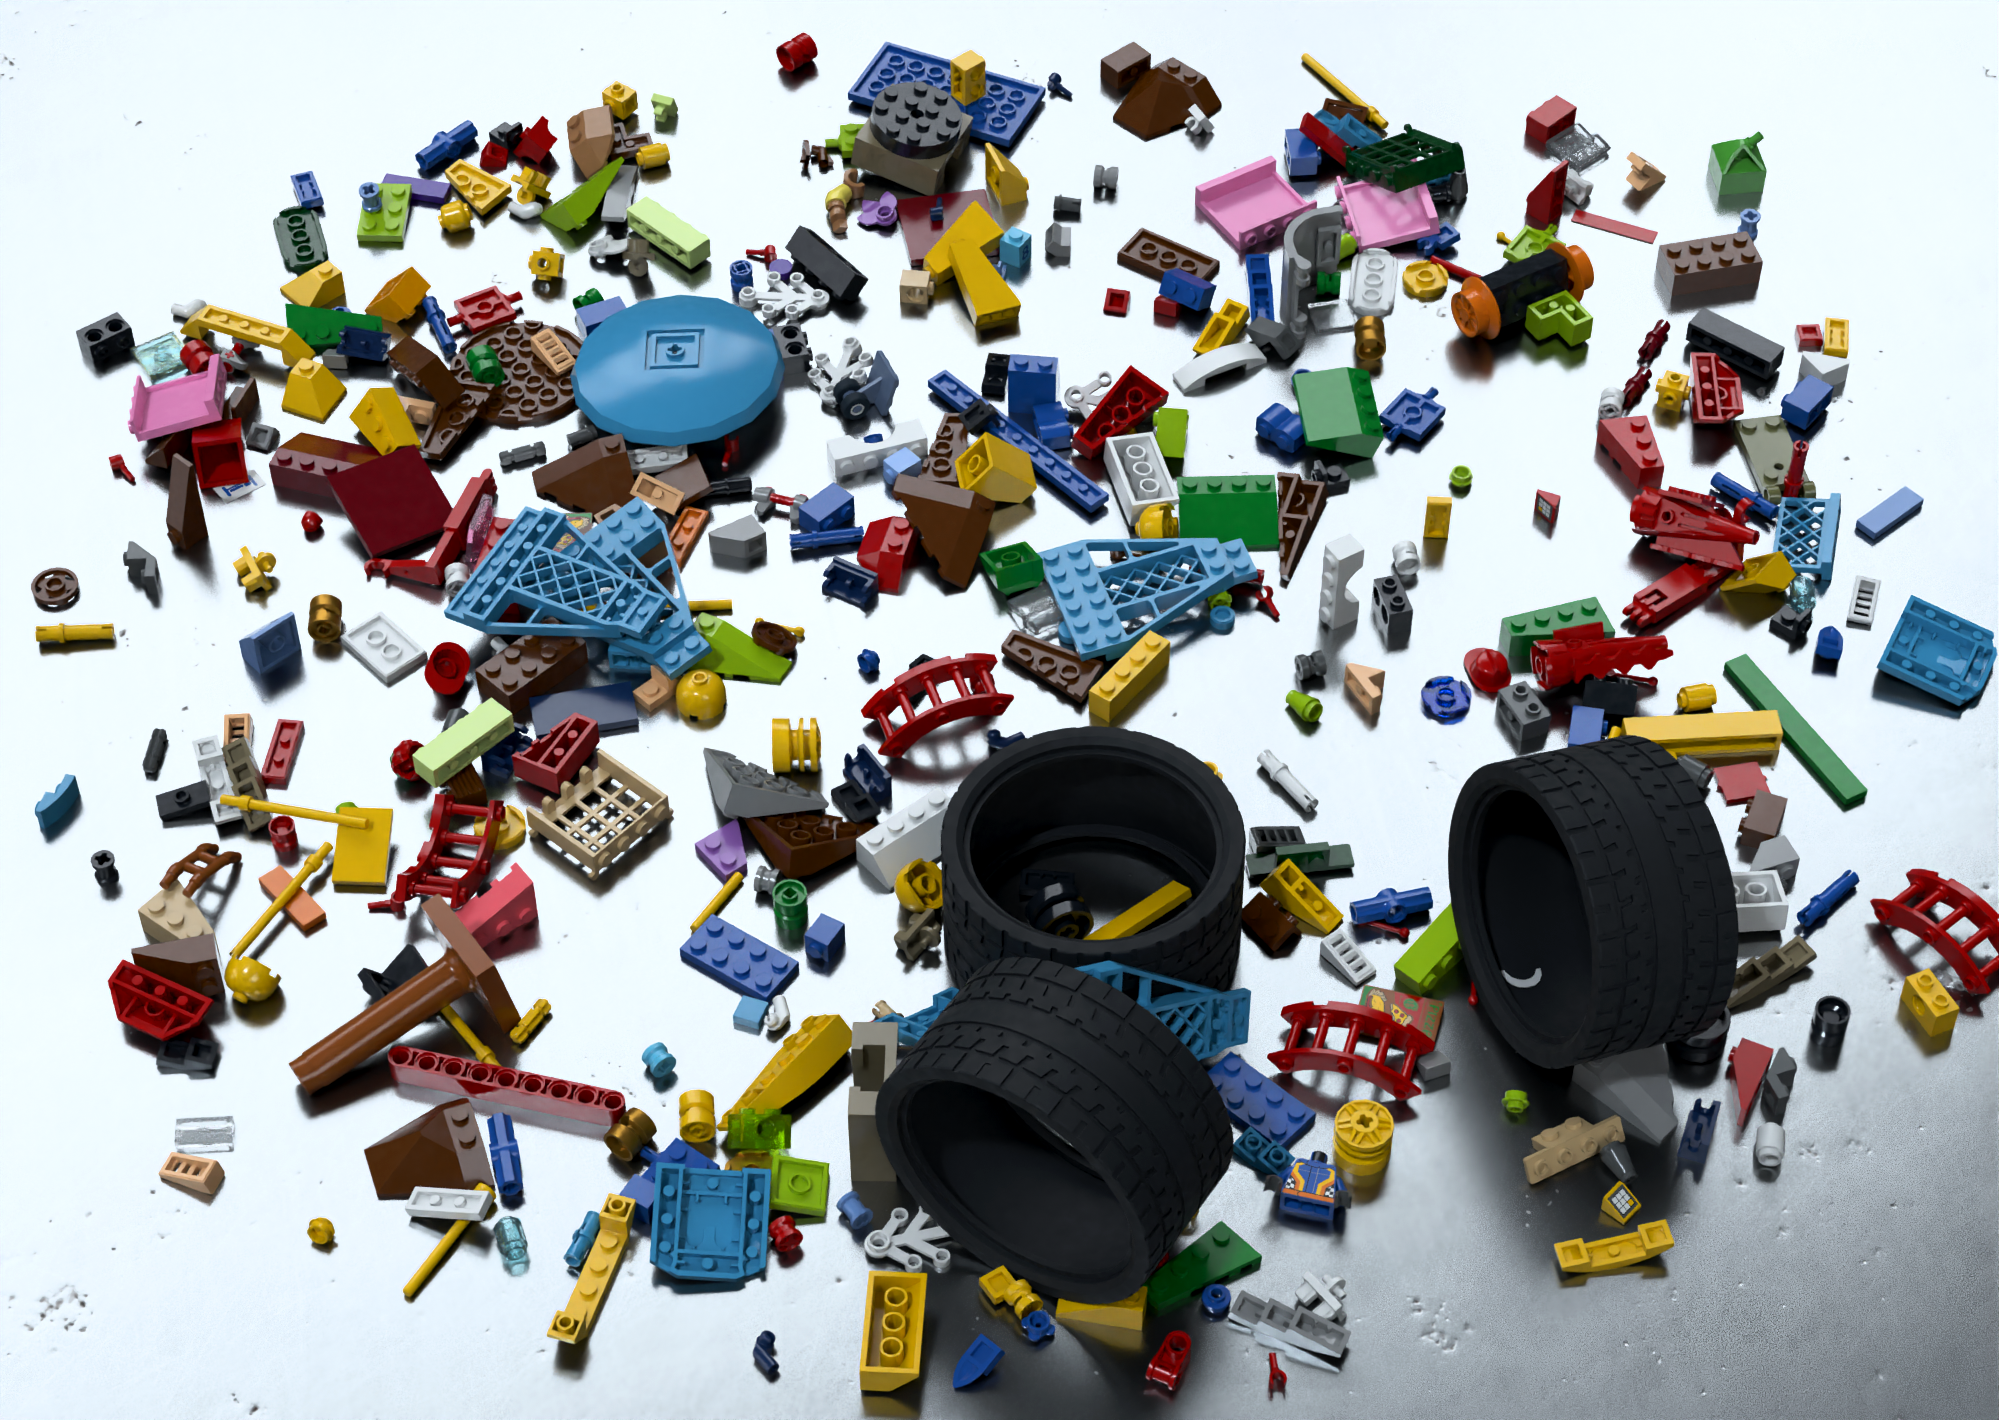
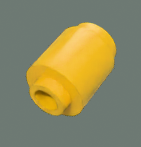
(652, 155)
(1696, 697)

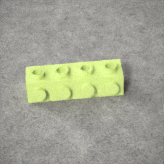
(668, 232)
(463, 742)

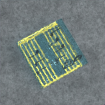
(159, 356)

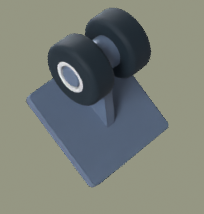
(878, 389)

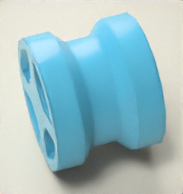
(659, 1059)

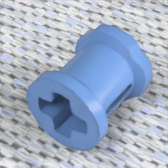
(369, 193)
(1749, 220)
(854, 1210)

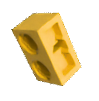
(968, 77)

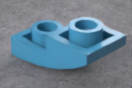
(56, 804)
(1258, 1152)

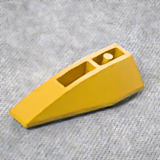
(796, 1065)

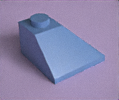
(271, 643)

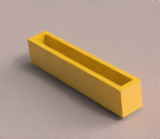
(1710, 732)

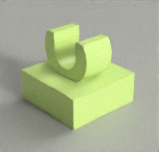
(663, 107)

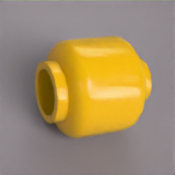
(455, 216)

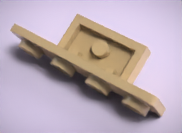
(1569, 1145)

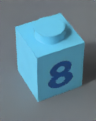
(1015, 247)

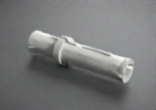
(1281, 773)

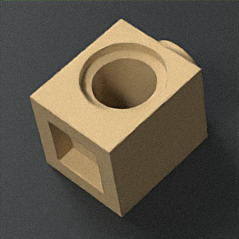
(915, 286)

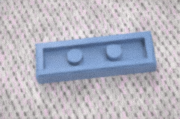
(1889, 512)

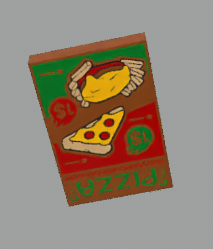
(1405, 1008)

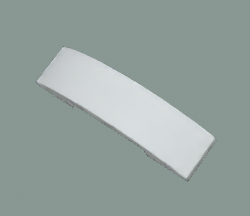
(1217, 361)
(214, 771)

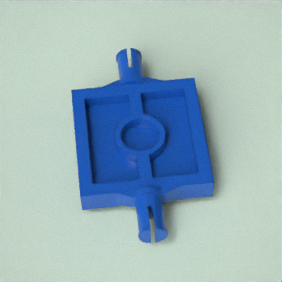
(1412, 414)
(678, 1153)

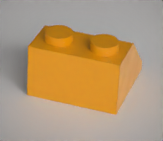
(399, 296)

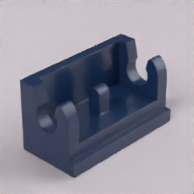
(364, 343)
(850, 582)
(499, 757)
(868, 773)
(1699, 1131)

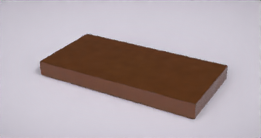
(1159, 254)

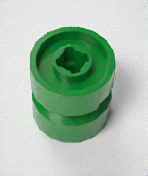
(485, 365)
(790, 904)

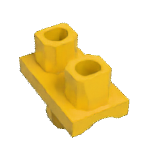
(532, 184)
(258, 566)

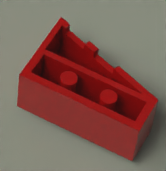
(1634, 447)
(558, 754)

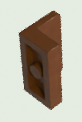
(241, 401)

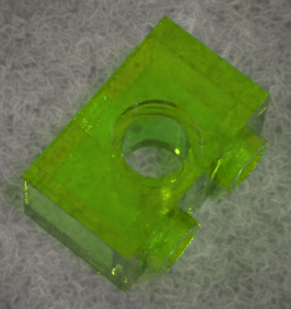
(744, 1133)

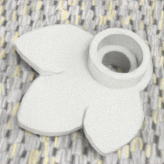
(606, 245)

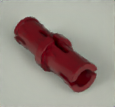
(1654, 339)
(1635, 385)

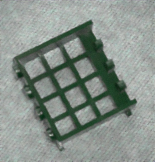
(1368, 161)

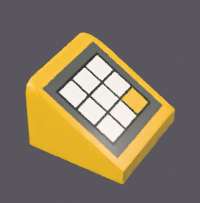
(1620, 1203)

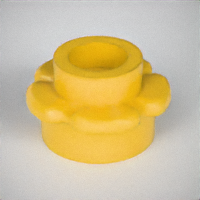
(320, 1230)

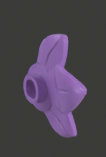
(879, 212)

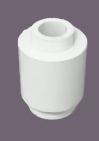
(1770, 1144)

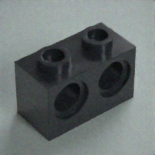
(105, 337)
(793, 348)
(1392, 604)

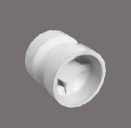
(1611, 403)
(1406, 558)
(456, 576)

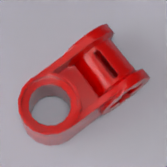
(1168, 1364)

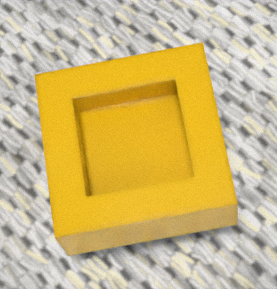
(996, 1283)

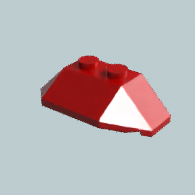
(1714, 391)
(888, 550)
(154, 1002)

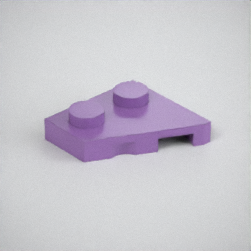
(724, 850)

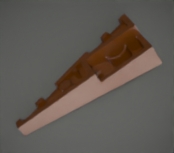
(1297, 514)

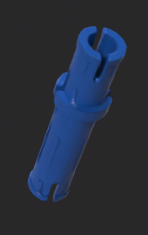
(436, 318)
(1739, 492)
(828, 537)
(1821, 903)

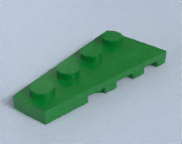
(322, 326)
(1200, 1265)

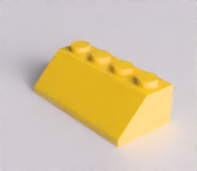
(892, 1329)

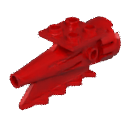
(1689, 526)
(1585, 651)

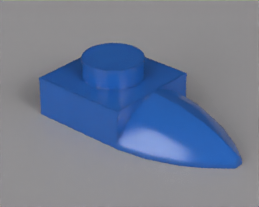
(1829, 643)
(977, 1360)

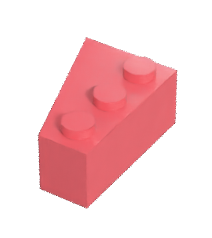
(500, 908)

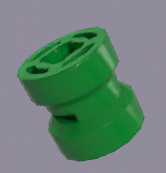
(1328, 283)
(591, 296)

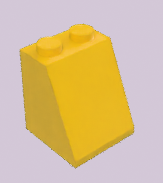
(996, 470)

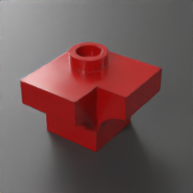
(536, 141)

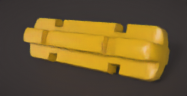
(530, 1021)

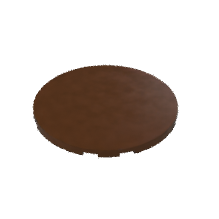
(530, 387)

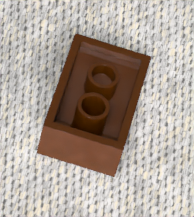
(185, 961)

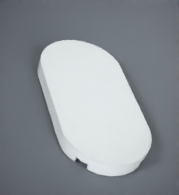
(1373, 282)

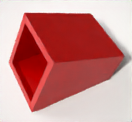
(220, 453)

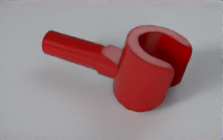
(768, 252)
(729, 446)
(117, 462)
(1268, 600)
(396, 906)
(1275, 1373)

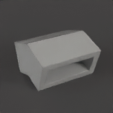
(1058, 240)

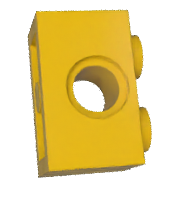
(1929, 1002)

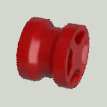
(785, 1233)

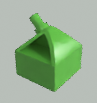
(1738, 166)

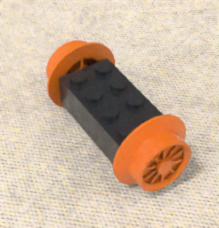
(1503, 295)

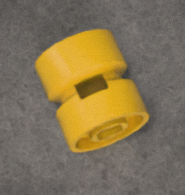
(696, 1116)

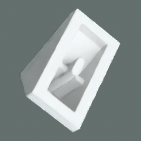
(1824, 367)

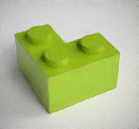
(1560, 315)
(1171, 431)

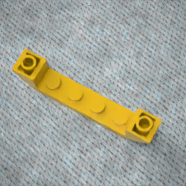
(249, 329)
(598, 1271)

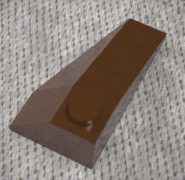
(184, 509)

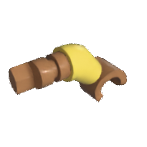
(837, 199)

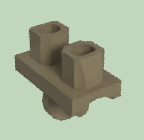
(637, 254)
(922, 933)

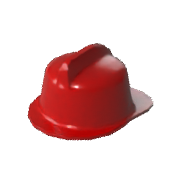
(447, 668)
(1487, 669)

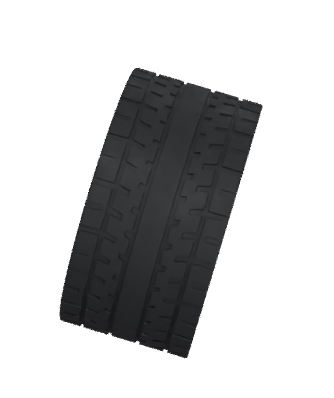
(1104, 787)
(1606, 882)
(1096, 1071)

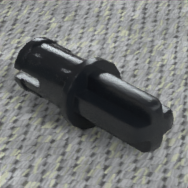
(728, 486)

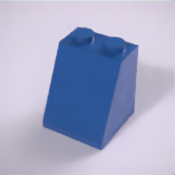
(1032, 382)

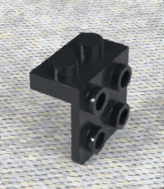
(401, 969)

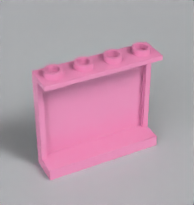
(1251, 203)
(1386, 217)
(178, 402)

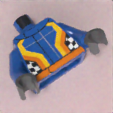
(1310, 1187)

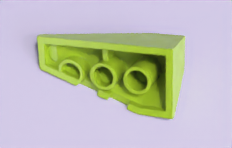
(583, 200)
(737, 653)

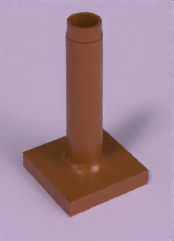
(459, 971)

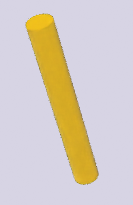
(718, 900)

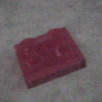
(479, 527)

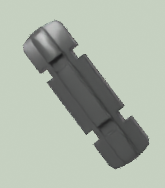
(522, 453)
(154, 750)

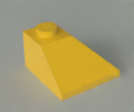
(1004, 177)
(316, 286)
(312, 390)
(1761, 575)

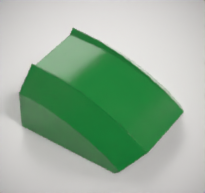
(1013, 567)

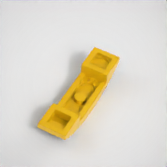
(1615, 1251)

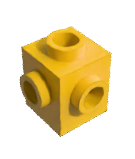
(621, 99)
(554, 264)
(1673, 390)

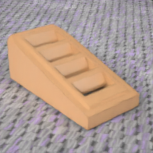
(545, 340)
(237, 720)
(205, 1182)

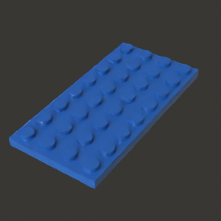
(996, 115)

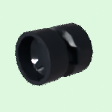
(1829, 1021)

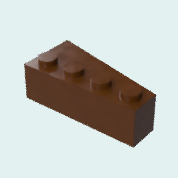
(425, 371)

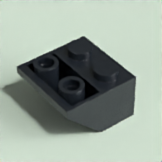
(1612, 696)

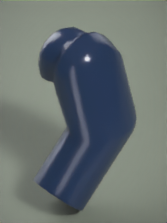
(997, 741)
(762, 1351)

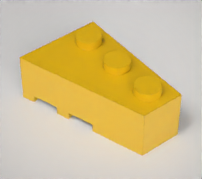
(384, 421)

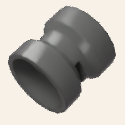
(1310, 665)

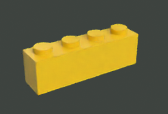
(1129, 676)

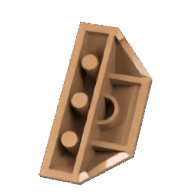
(591, 138)

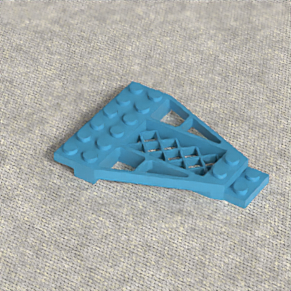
(624, 539)
(516, 561)
(1085, 594)
(1218, 1017)

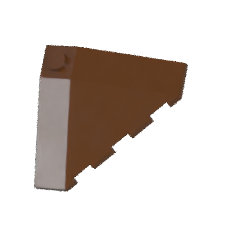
(589, 476)
(949, 520)
(804, 842)

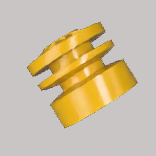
(795, 744)
(1362, 1137)

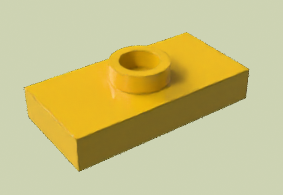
(1836, 337)
(1437, 517)

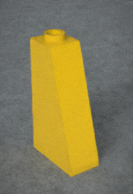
(973, 224)
(981, 285)

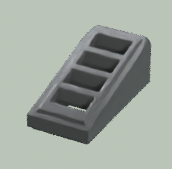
(1268, 833)

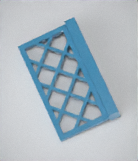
(1828, 532)

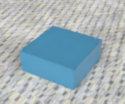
(750, 1012)

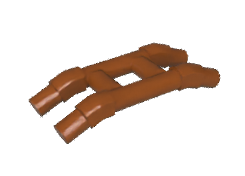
(200, 874)

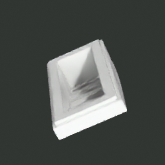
(1868, 585)
(1338, 942)

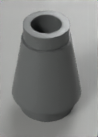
(1458, 184)
(1618, 1161)

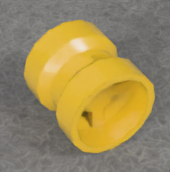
(1021, 1297)

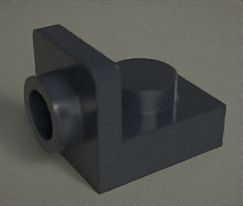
(507, 135)
(978, 416)
(1333, 476)
(1792, 622)

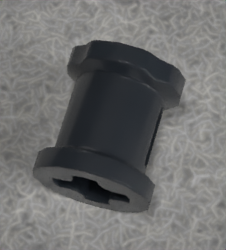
(1444, 190)
(103, 863)

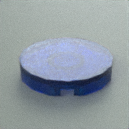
(1445, 697)

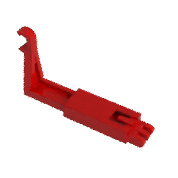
(450, 544)
(1683, 583)

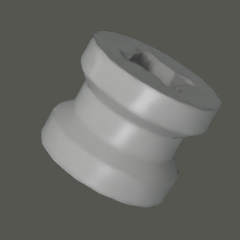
(766, 879)

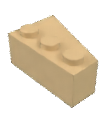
(173, 916)

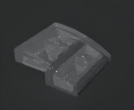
(1577, 145)
(1037, 609)

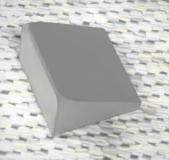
(334, 360)
(262, 436)
(1433, 1065)

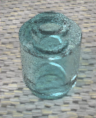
(1802, 594)
(511, 1238)

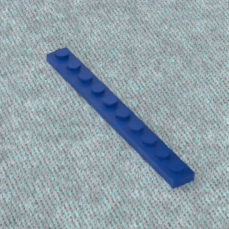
(1042, 458)

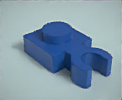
(1447, 237)

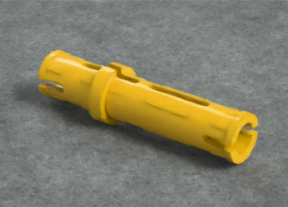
(74, 632)

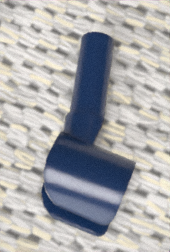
(1055, 83)
(936, 212)

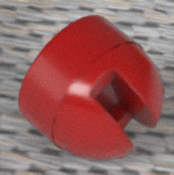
(311, 521)

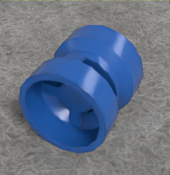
(741, 275)

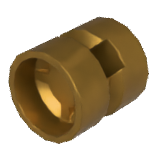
(1370, 338)
(325, 617)
(626, 1136)

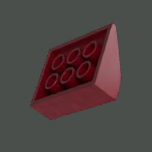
(310, 458)

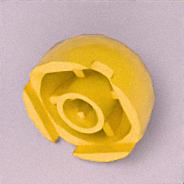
(1157, 522)
(701, 694)
(919, 886)
(249, 979)

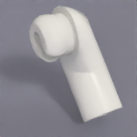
(525, 211)
(189, 309)
(780, 1016)

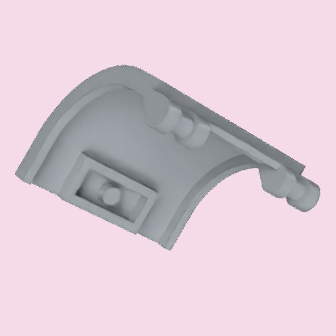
(1309, 247)

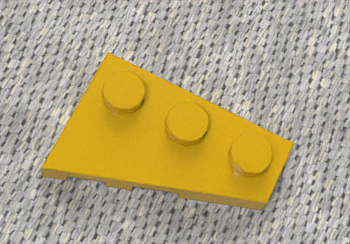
(477, 186)

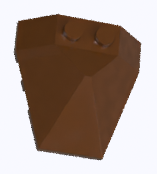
(1163, 98)
(431, 1151)

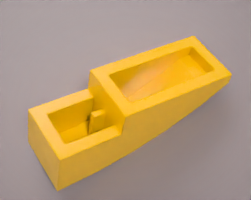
(1222, 327)

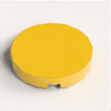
(1425, 279)
(511, 829)

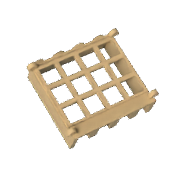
(572, 797)

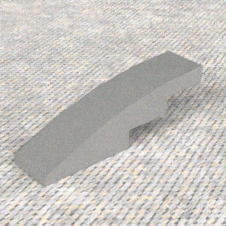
(619, 194)
(1290, 1326)

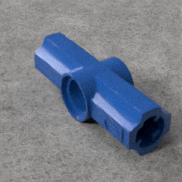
(446, 145)
(1391, 905)
(505, 1154)

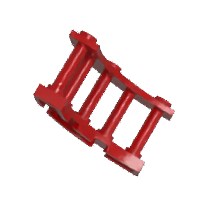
(926, 677)
(419, 878)
(1966, 904)
(1356, 1019)

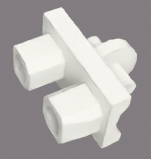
(1577, 187)
(1312, 1288)

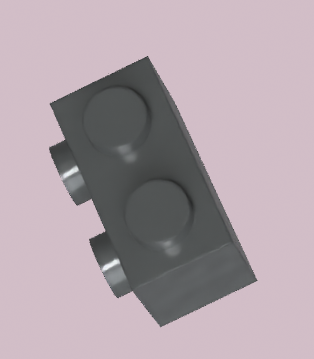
(1523, 710)

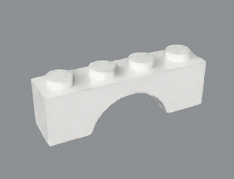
(851, 456)
(1340, 563)

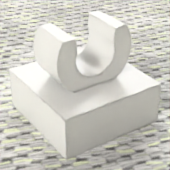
(1198, 120)

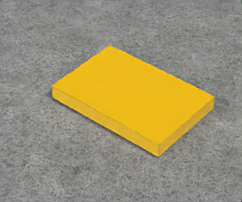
(362, 853)

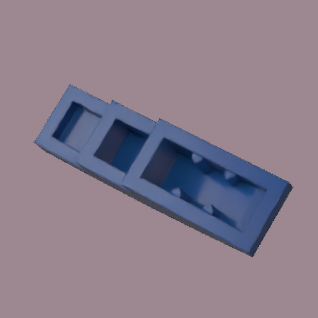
(1259, 286)

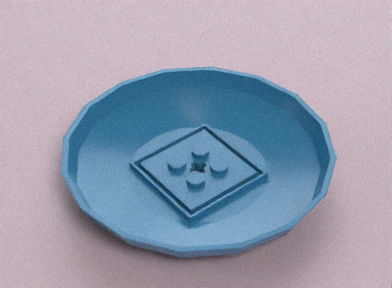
(715, 383)

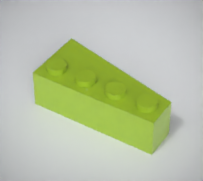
(1430, 954)

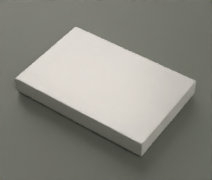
(384, 647)

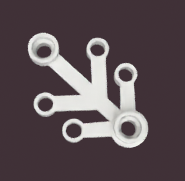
(813, 299)
(851, 348)
(1085, 397)
(912, 1237)

